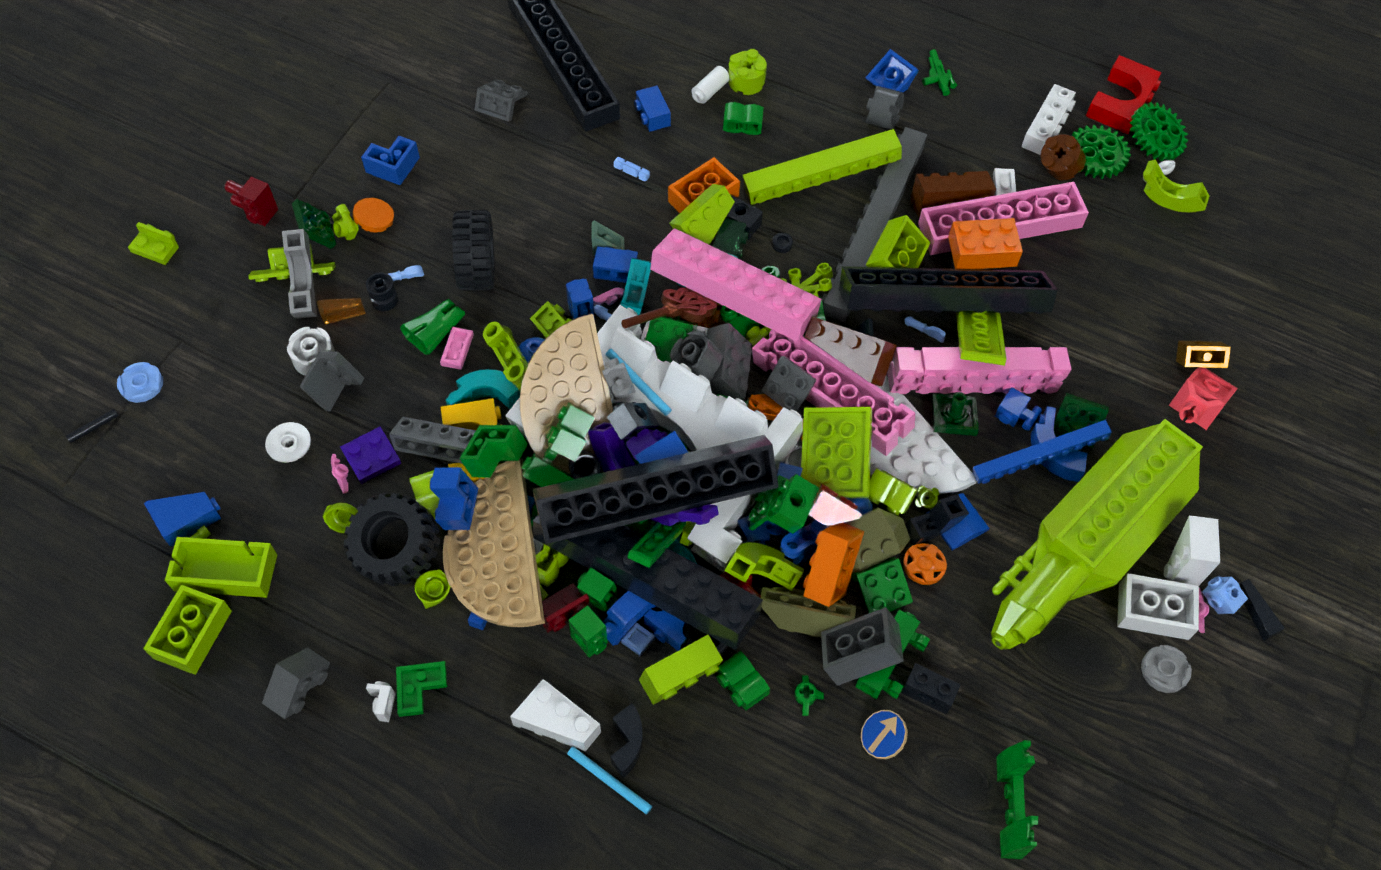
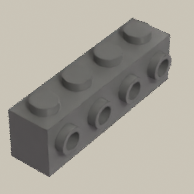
(430, 439)

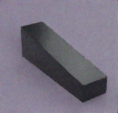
(1260, 612)

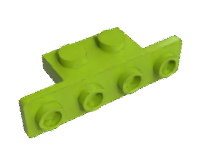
(280, 267)

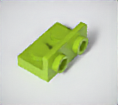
(154, 244)
(549, 318)

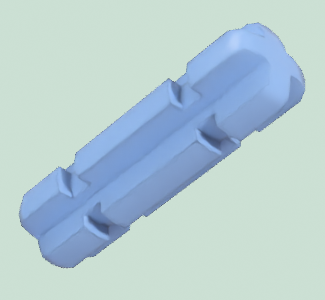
(632, 169)

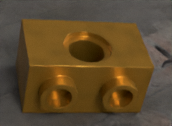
(1203, 354)

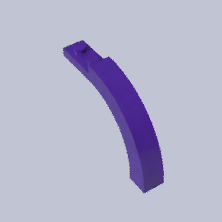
(614, 455)

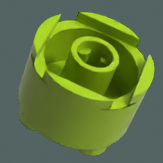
(747, 72)

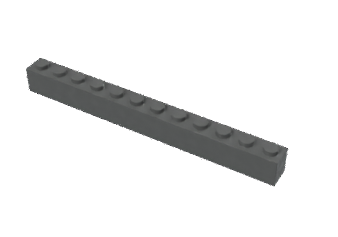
(876, 216)

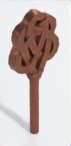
(682, 302)

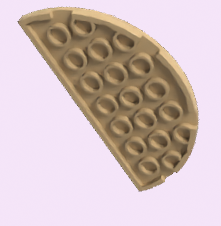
(563, 372)
(495, 560)

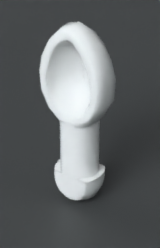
(1166, 166)

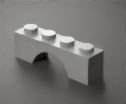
(298, 257)

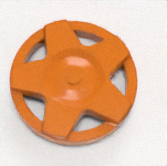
(764, 405)
(924, 563)

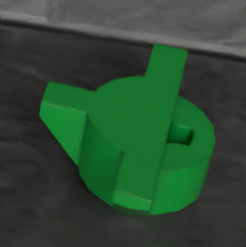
(808, 695)

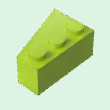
(705, 214)
(680, 669)

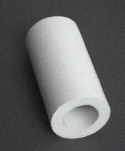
(710, 84)

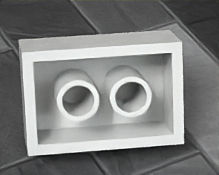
(1158, 606)

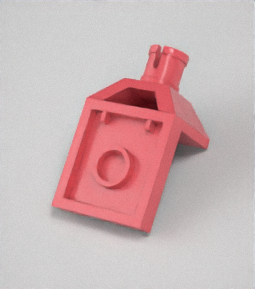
(1202, 397)

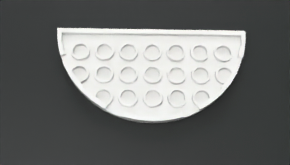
(922, 456)

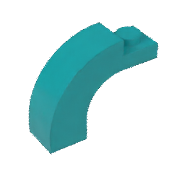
(636, 285)
(484, 384)

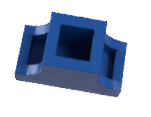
(666, 628)

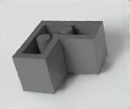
(293, 680)

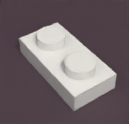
(1004, 181)

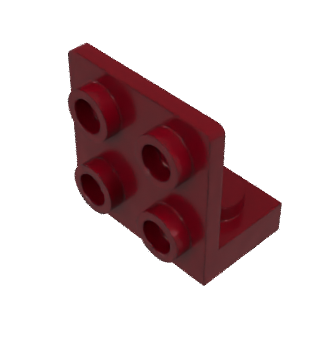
(562, 607)

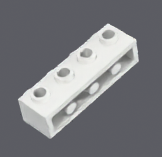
(1049, 118)

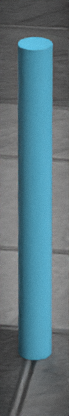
(641, 385)
(609, 780)

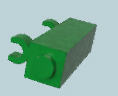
(542, 471)
(876, 682)

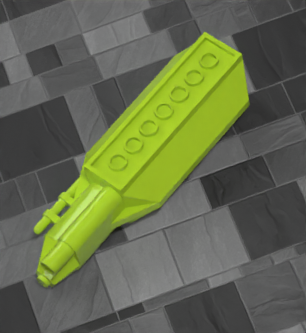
(1099, 528)

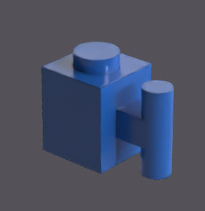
(1015, 408)

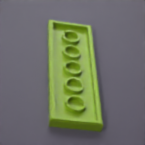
(981, 337)

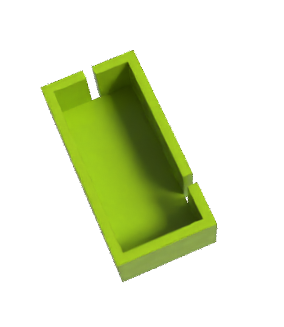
(222, 566)

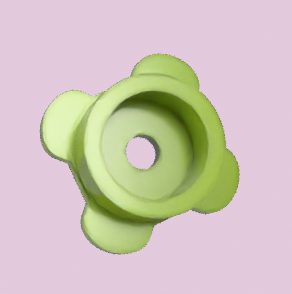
(931, 501)

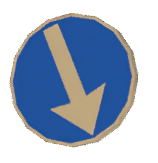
(884, 734)

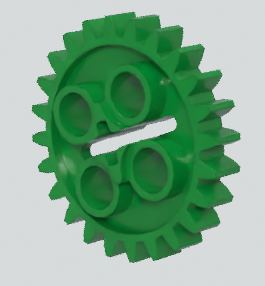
(1158, 131)
(1103, 151)

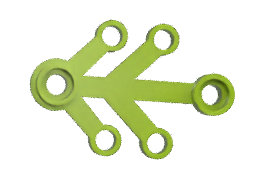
(823, 274)

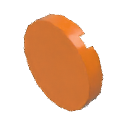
(373, 214)

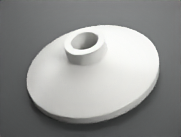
(284, 435)

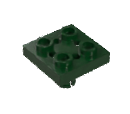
(314, 222)
(954, 409)
(1081, 413)

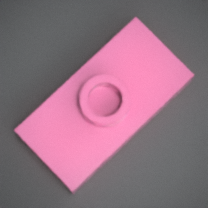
(456, 348)

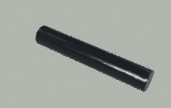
(89, 427)

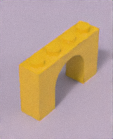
(470, 416)

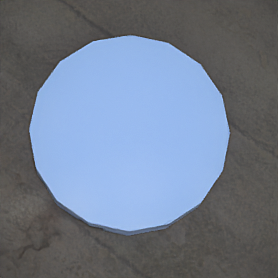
(140, 382)

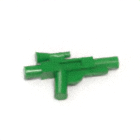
(938, 74)

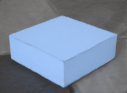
(638, 639)

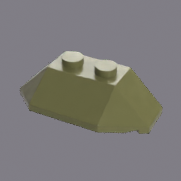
(883, 538)
(802, 615)

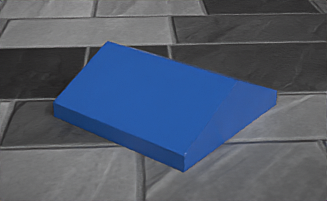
(892, 72)
(967, 529)

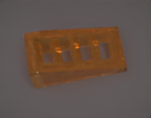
(340, 309)

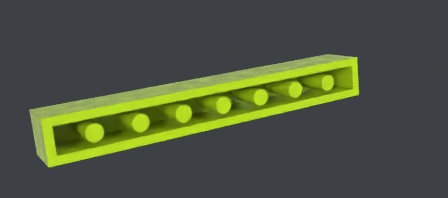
(822, 166)

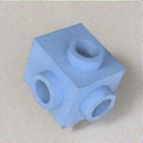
(1224, 595)

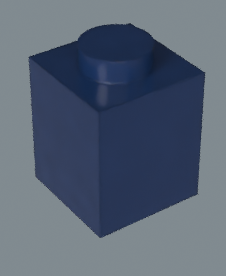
(758, 535)

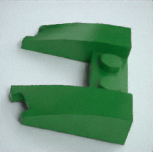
(1011, 767)

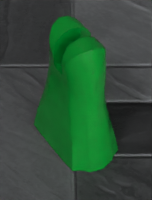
(430, 328)

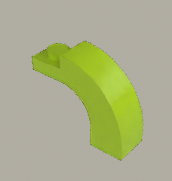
(1173, 195)
(765, 561)

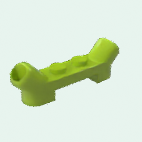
(507, 351)

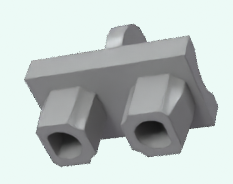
(618, 379)

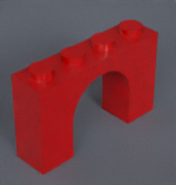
(1134, 77)

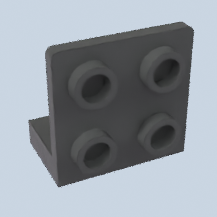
(498, 99)
(328, 377)
(789, 385)

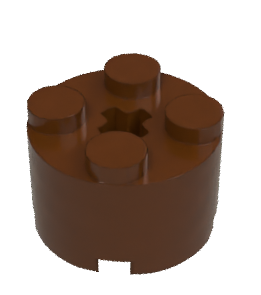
(1063, 157)

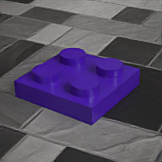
(370, 455)

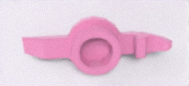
(609, 297)
(340, 472)
(1203, 611)

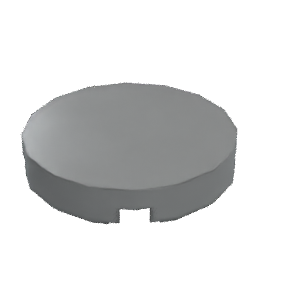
(1166, 669)

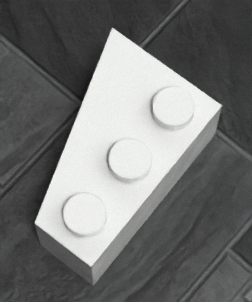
(1195, 552)
(557, 717)

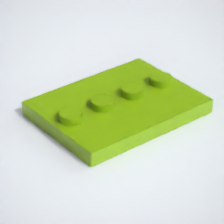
(838, 449)

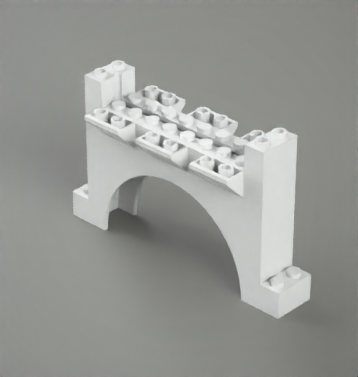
(699, 421)

